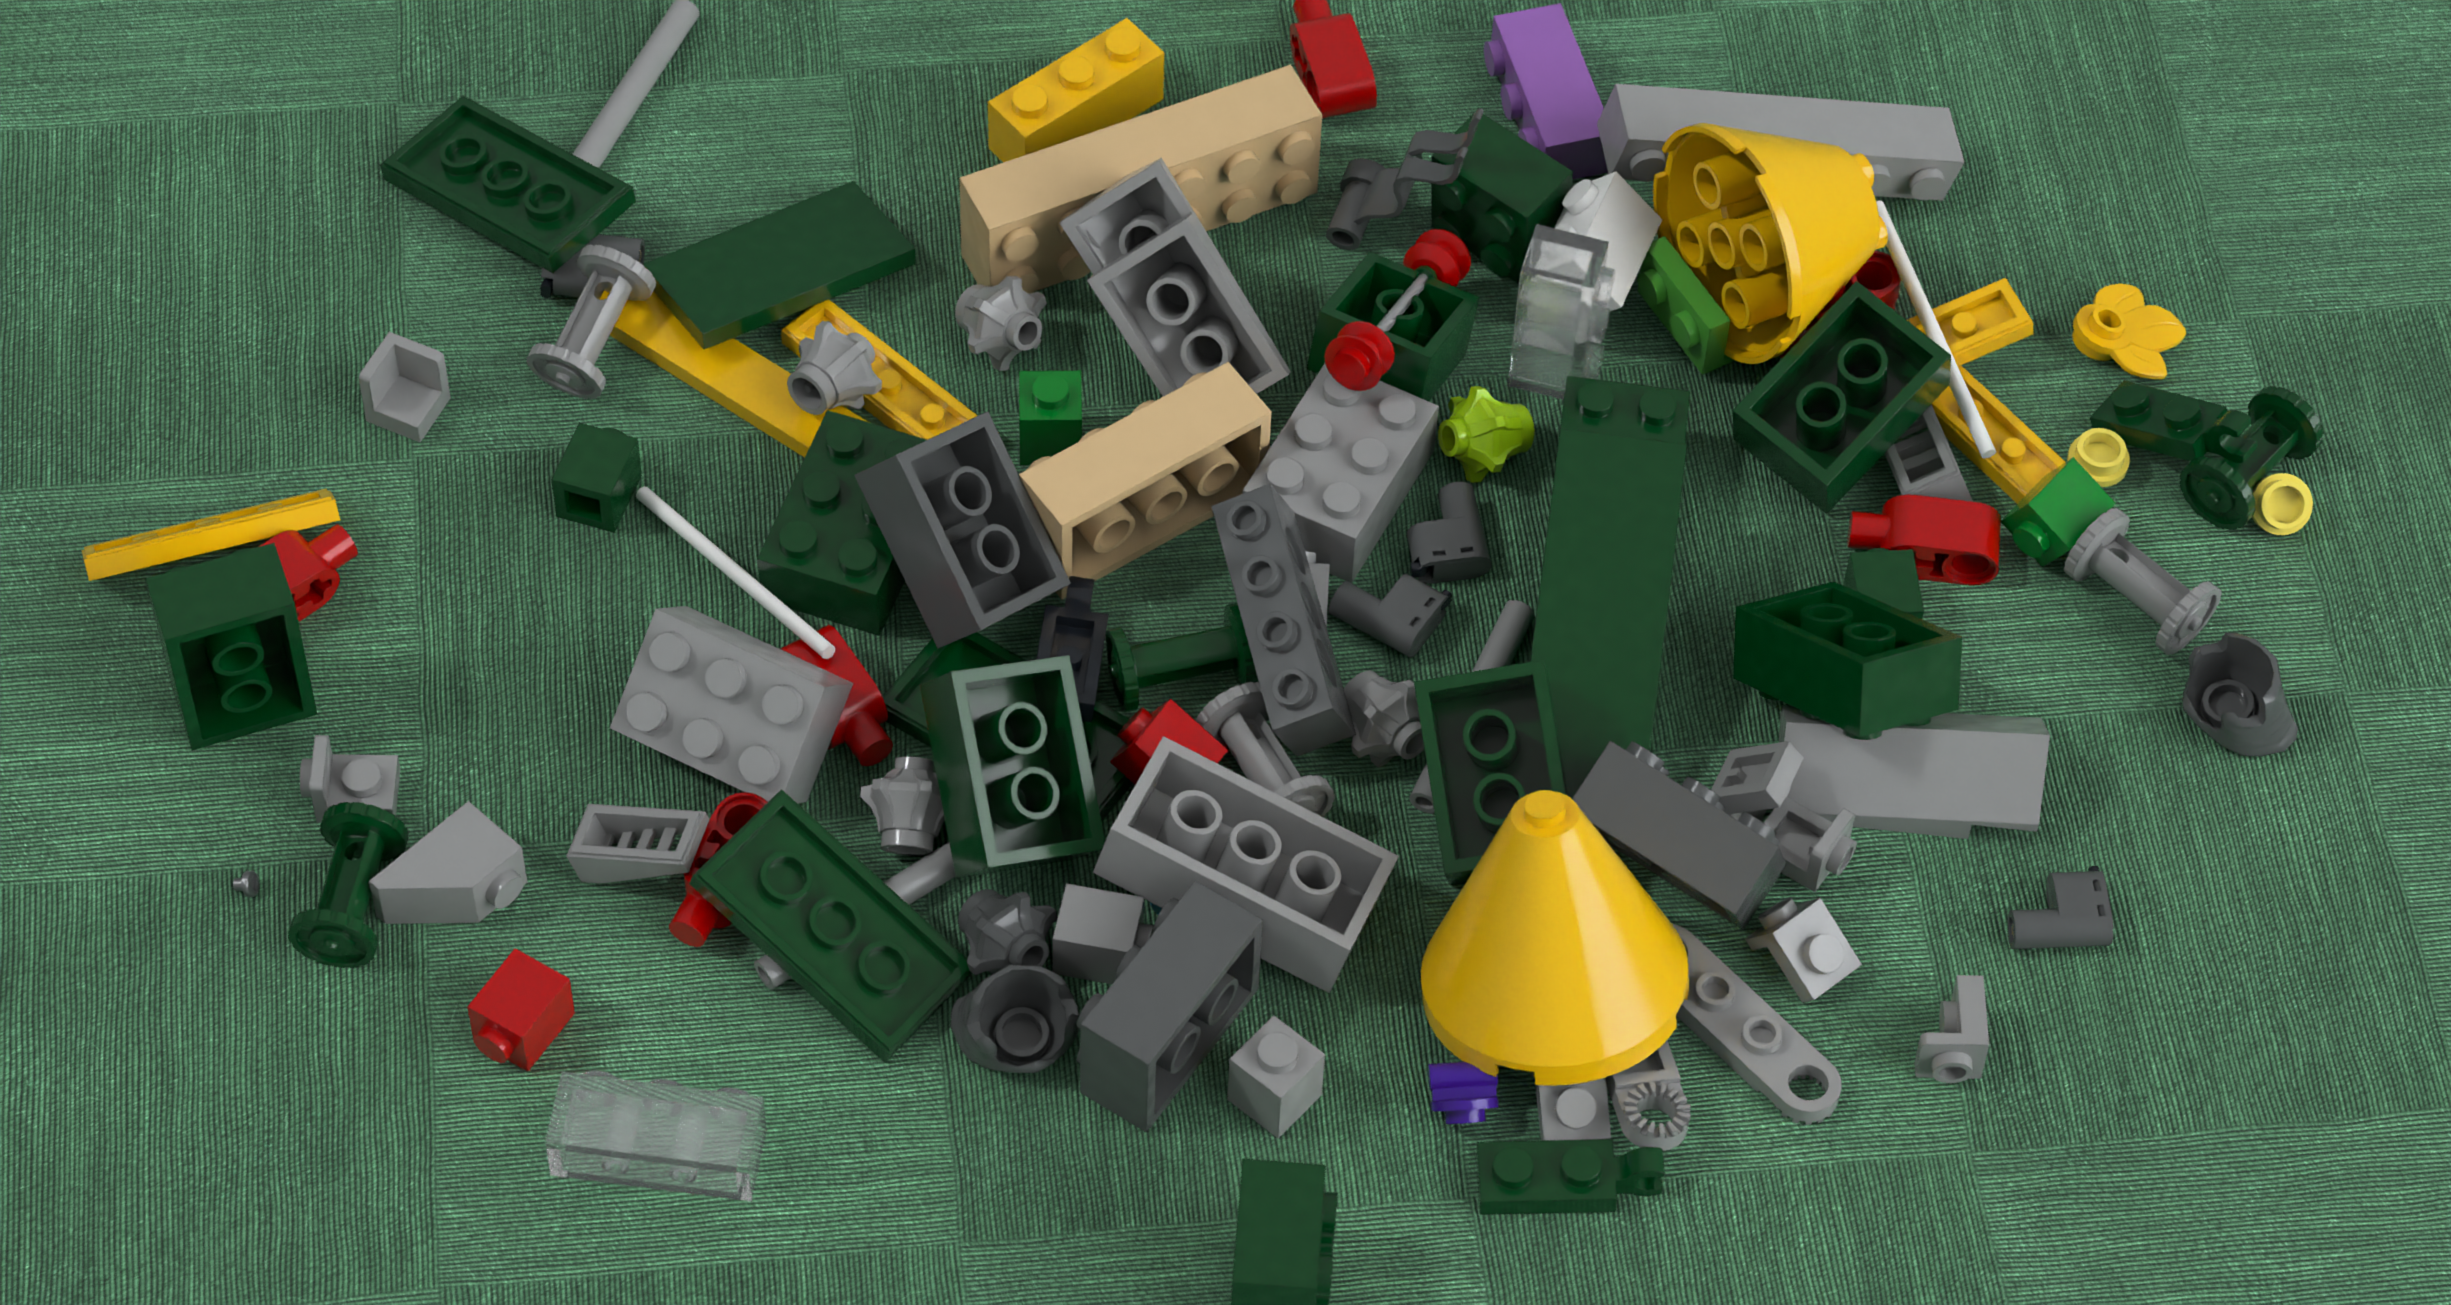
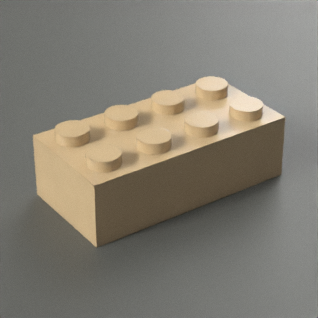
(1150, 473)

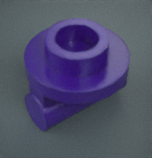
(1461, 1092)

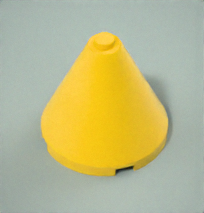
(1553, 954)

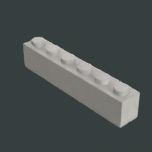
(1908, 145)

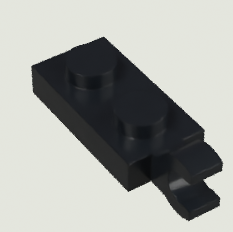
(1076, 633)

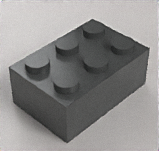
(962, 530)
(1681, 832)
(1168, 1005)

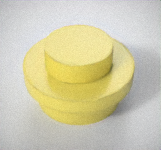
(2101, 455)
(2282, 504)

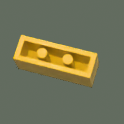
(1078, 93)

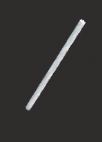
(1934, 332)
(736, 573)

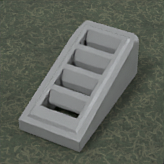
(1926, 463)
(605, 825)

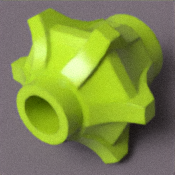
(1484, 432)

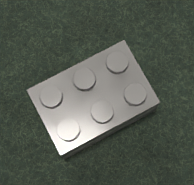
(1348, 466)
(730, 704)

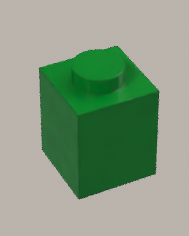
(1049, 412)
(2056, 512)

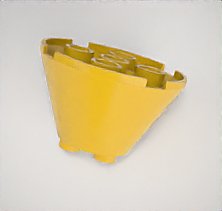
(1766, 227)

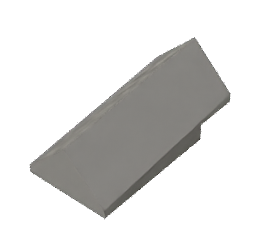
(1169, 284)
(1923, 776)

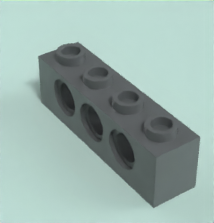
(1283, 620)

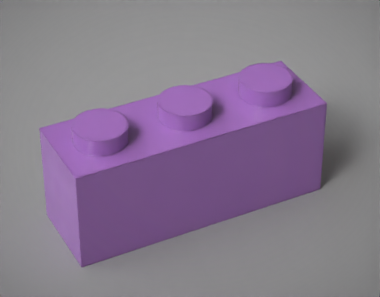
(1547, 87)

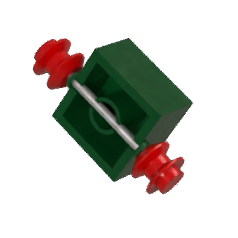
(1399, 319)

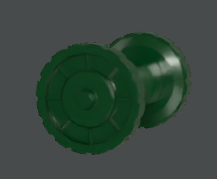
(2223, 489)
(1178, 658)
(336, 929)

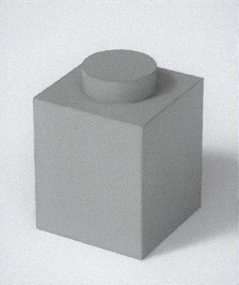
(1096, 932)
(1275, 1076)

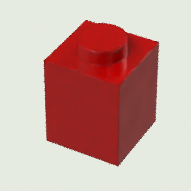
(1146, 730)
(520, 1010)

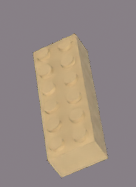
(1225, 149)

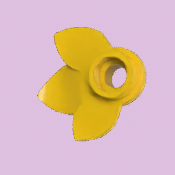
(2127, 331)

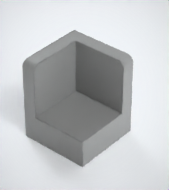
(404, 386)

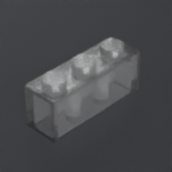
(1560, 311)
(656, 1135)

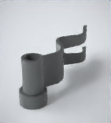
(1379, 192)

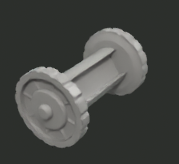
(572, 359)
(2142, 581)
(1240, 723)

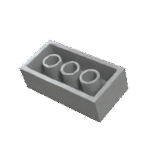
(1253, 848)

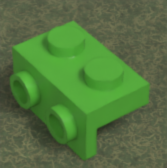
(1684, 306)

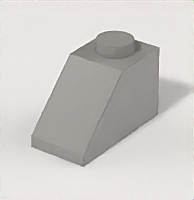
(451, 873)

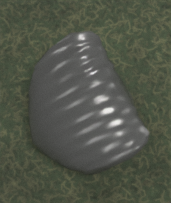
(2239, 696)
(1016, 1020)

